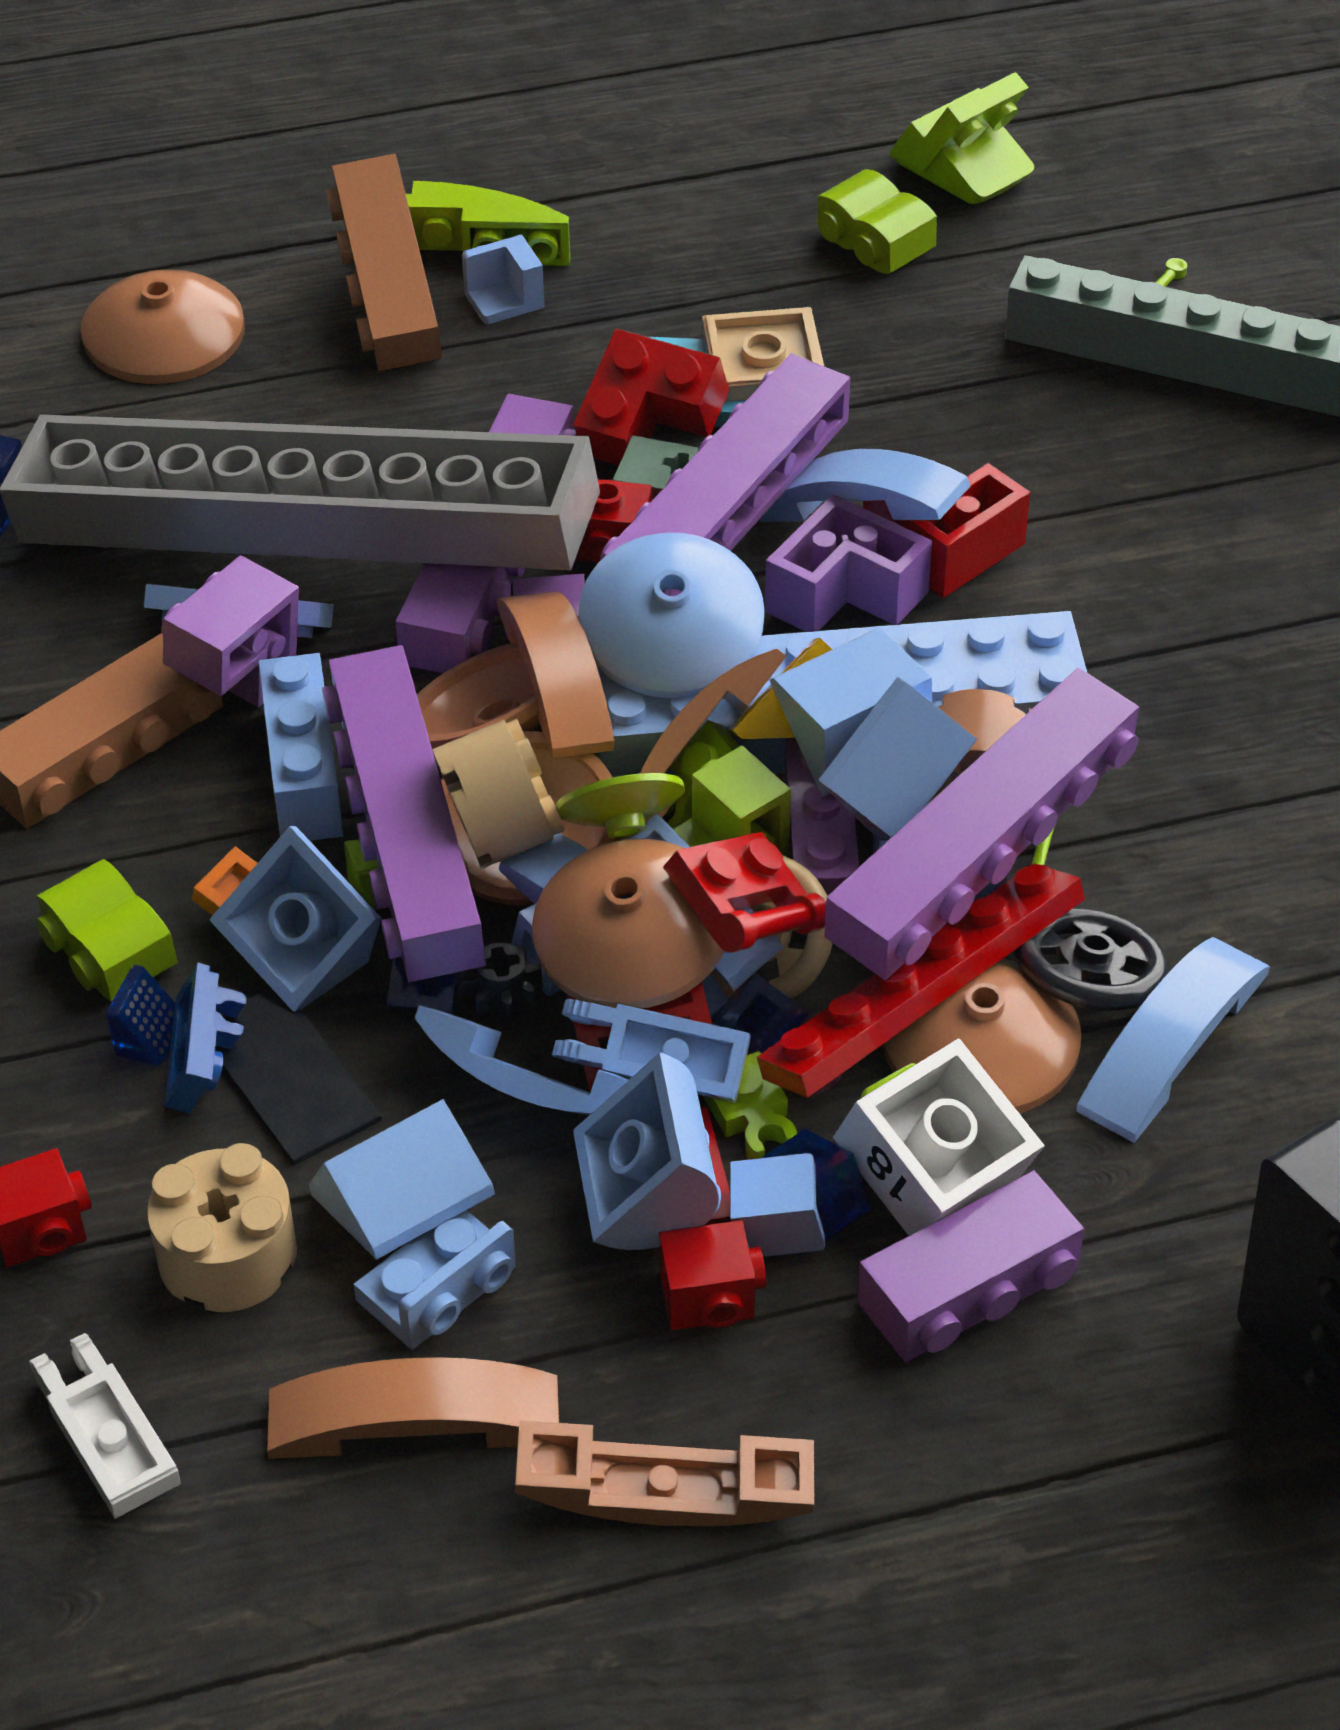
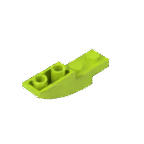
(471, 216)

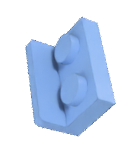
(437, 1276)

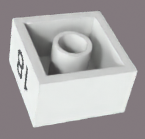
(937, 1138)

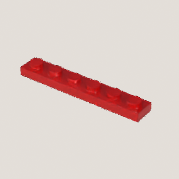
(956, 955)

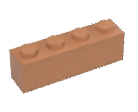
(386, 263)
(96, 731)

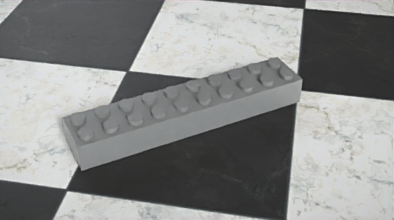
(304, 491)

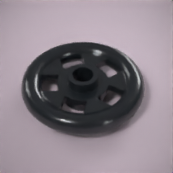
(1092, 962)

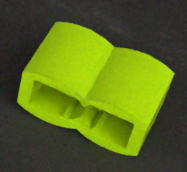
(876, 221)
(103, 928)

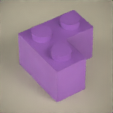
(846, 558)
(231, 626)

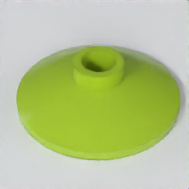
(621, 802)

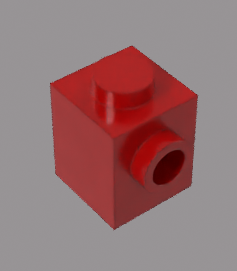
(40, 1207)
(709, 1275)

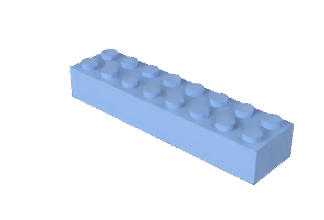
(1002, 654)

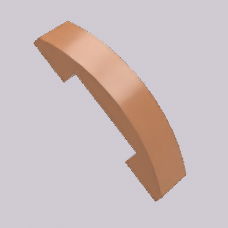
(562, 672)
(736, 686)
(407, 1399)
(664, 1483)

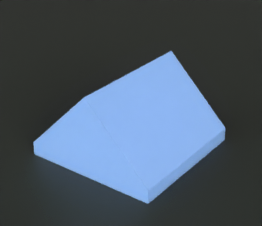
(838, 690)
(896, 760)
(298, 921)
(403, 1181)

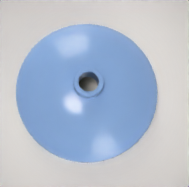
(664, 641)

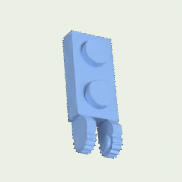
(637, 1035)

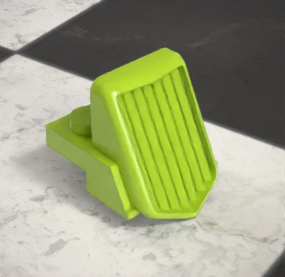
(966, 143)

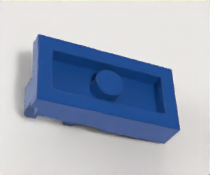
(195, 1033)

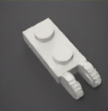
(107, 1430)

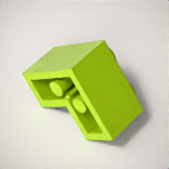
(737, 799)

